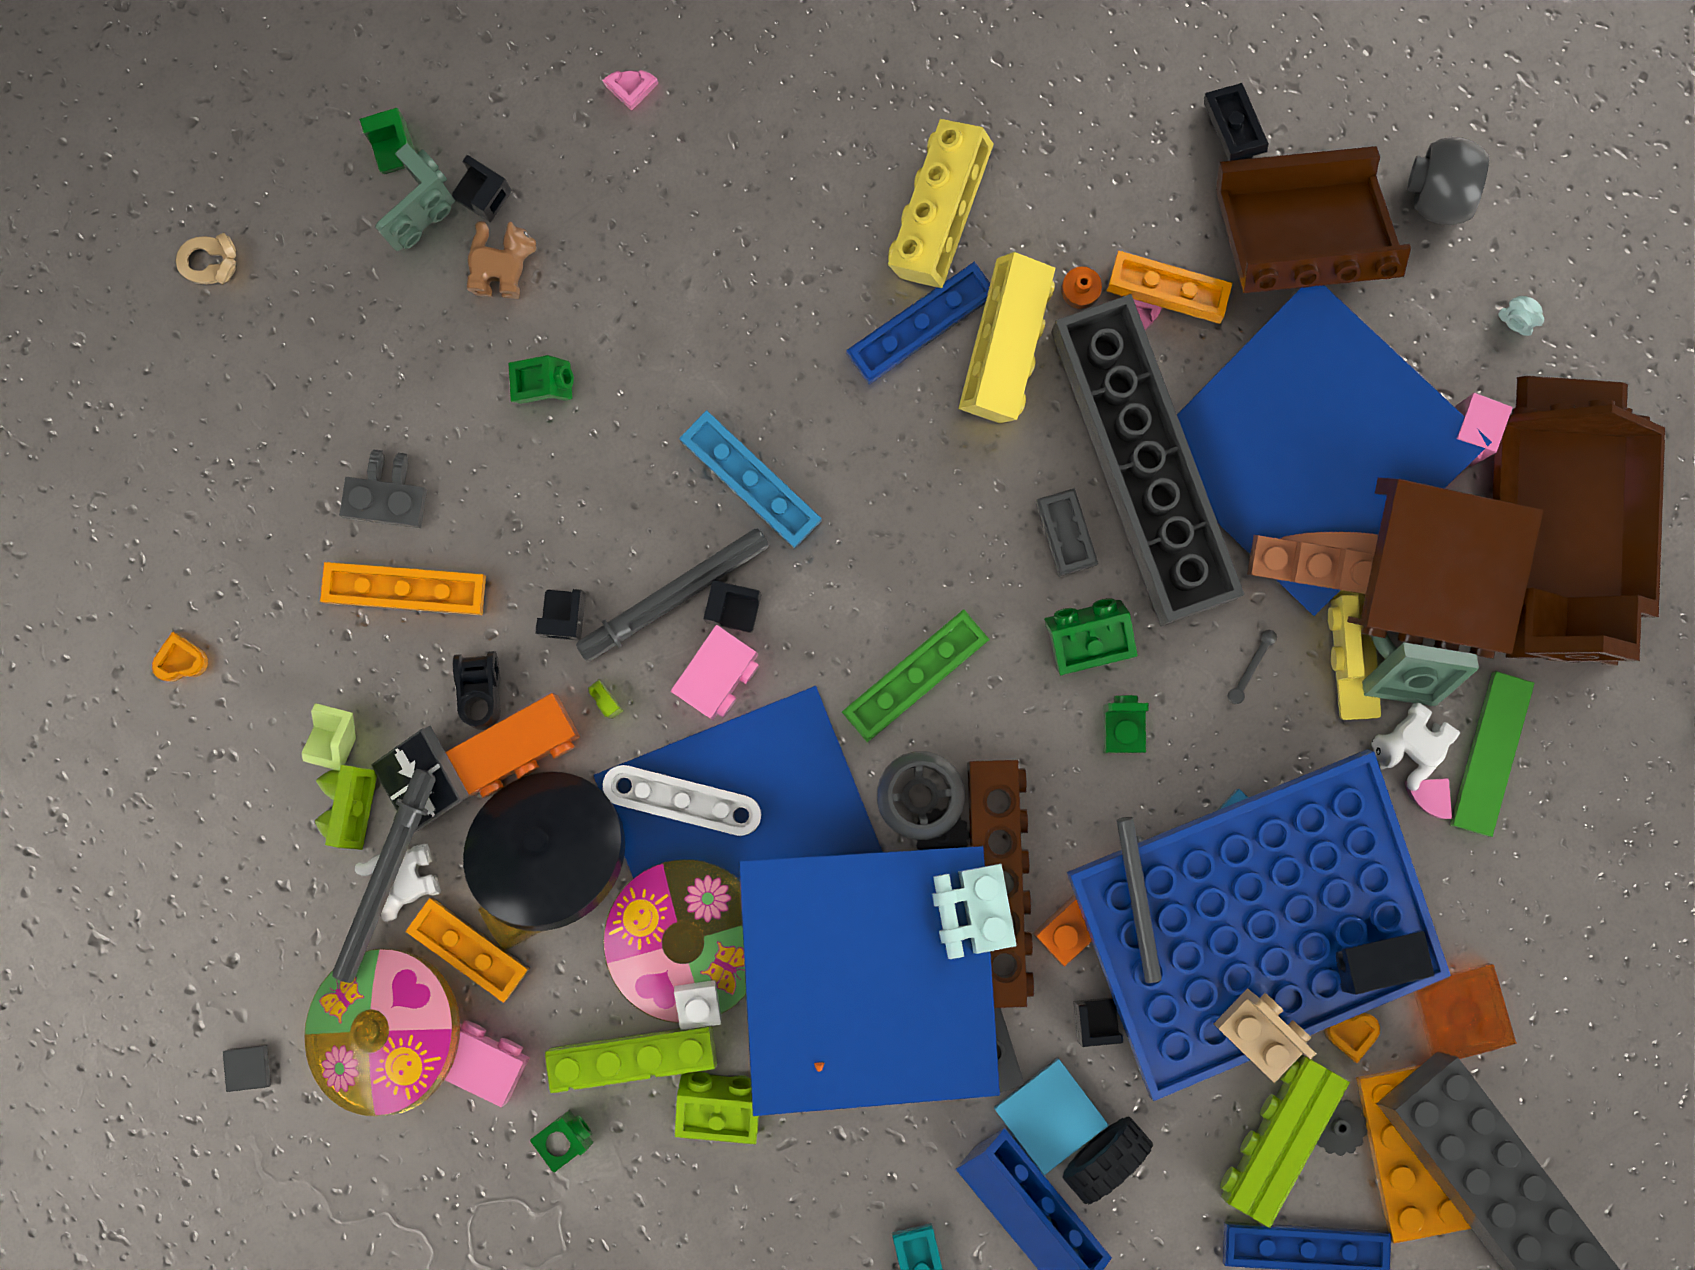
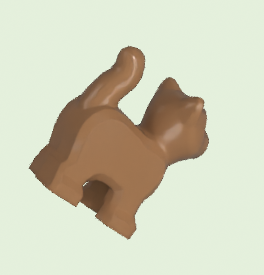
(498, 265)

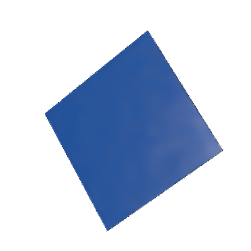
(1310, 423)
(779, 758)
(857, 979)

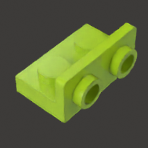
(715, 1108)

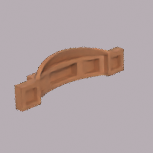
(1316, 559)

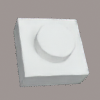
(697, 1005)

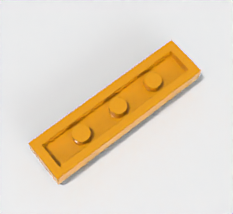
(403, 588)

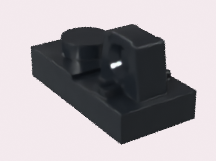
(1236, 122)

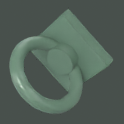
(1417, 672)

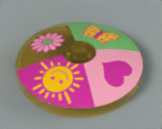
(673, 930)
(384, 1036)

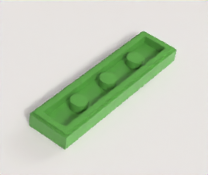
(915, 675)
(1492, 754)

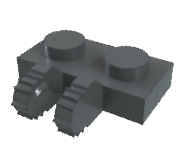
(384, 501)

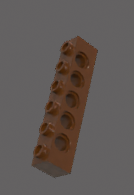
(1006, 776)

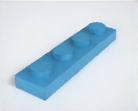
(750, 479)

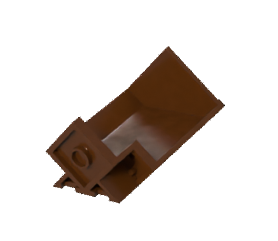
(1600, 530)

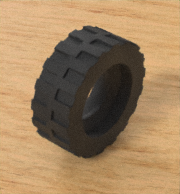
(1107, 1160)

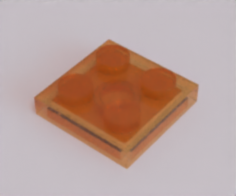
(1465, 1013)

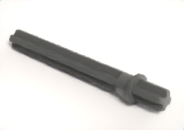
(671, 595)
(384, 875)

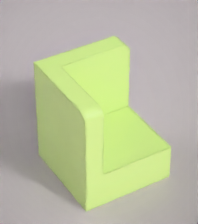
(330, 738)

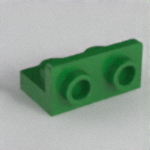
(1091, 636)

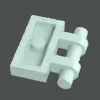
(985, 908)

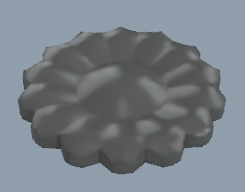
(1344, 1129)

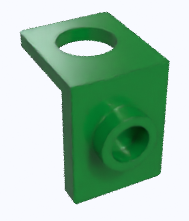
(576, 1132)

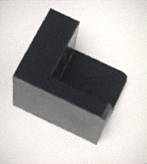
(481, 189)
(732, 606)
(562, 615)
(1097, 1022)

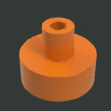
(1080, 295)

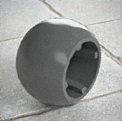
(1449, 180)
(955, 792)

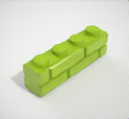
(630, 1058)
(1283, 1140)

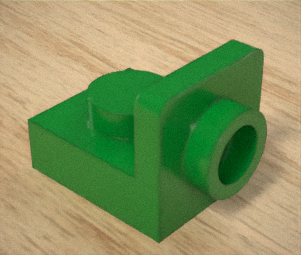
(540, 379)
(1125, 725)

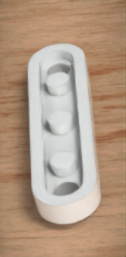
(681, 800)

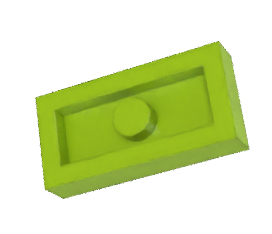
(352, 795)

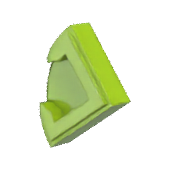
(604, 700)

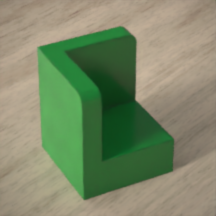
(387, 134)

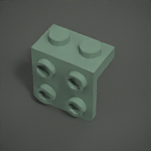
(425, 204)

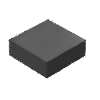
(246, 1068)

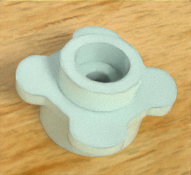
(1522, 315)

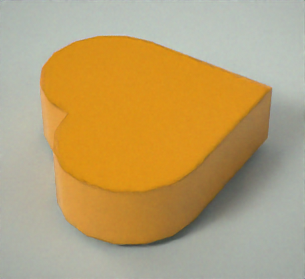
(179, 659)
(1354, 1035)

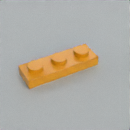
(1169, 287)
(467, 949)

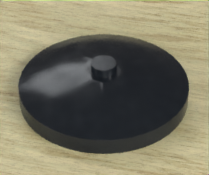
(544, 851)

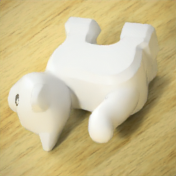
(1420, 744)
(408, 883)

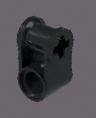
(477, 686)

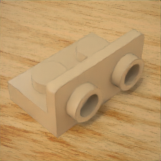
(1262, 1035)

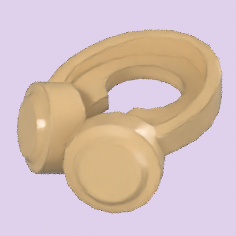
(214, 273)

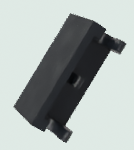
(1384, 963)

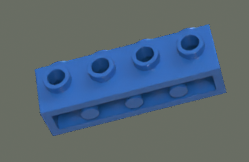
(1030, 1207)

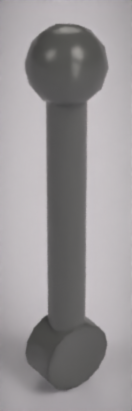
(1237, 695)

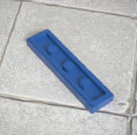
(920, 323)
(1305, 1247)

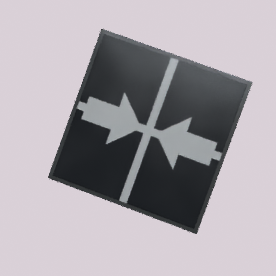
(424, 753)

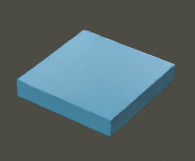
(1051, 1116)

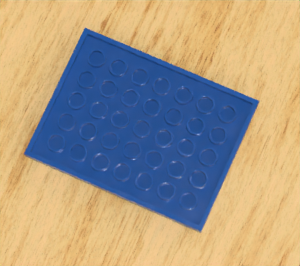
(1257, 905)

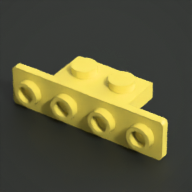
(1352, 658)

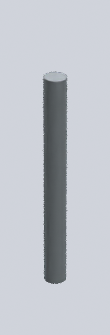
(1139, 899)

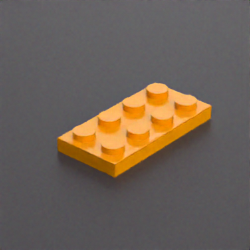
(1409, 1194)

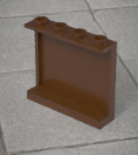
(1309, 220)
(1449, 568)

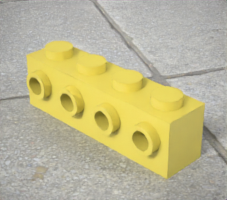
(940, 203)
(1007, 338)

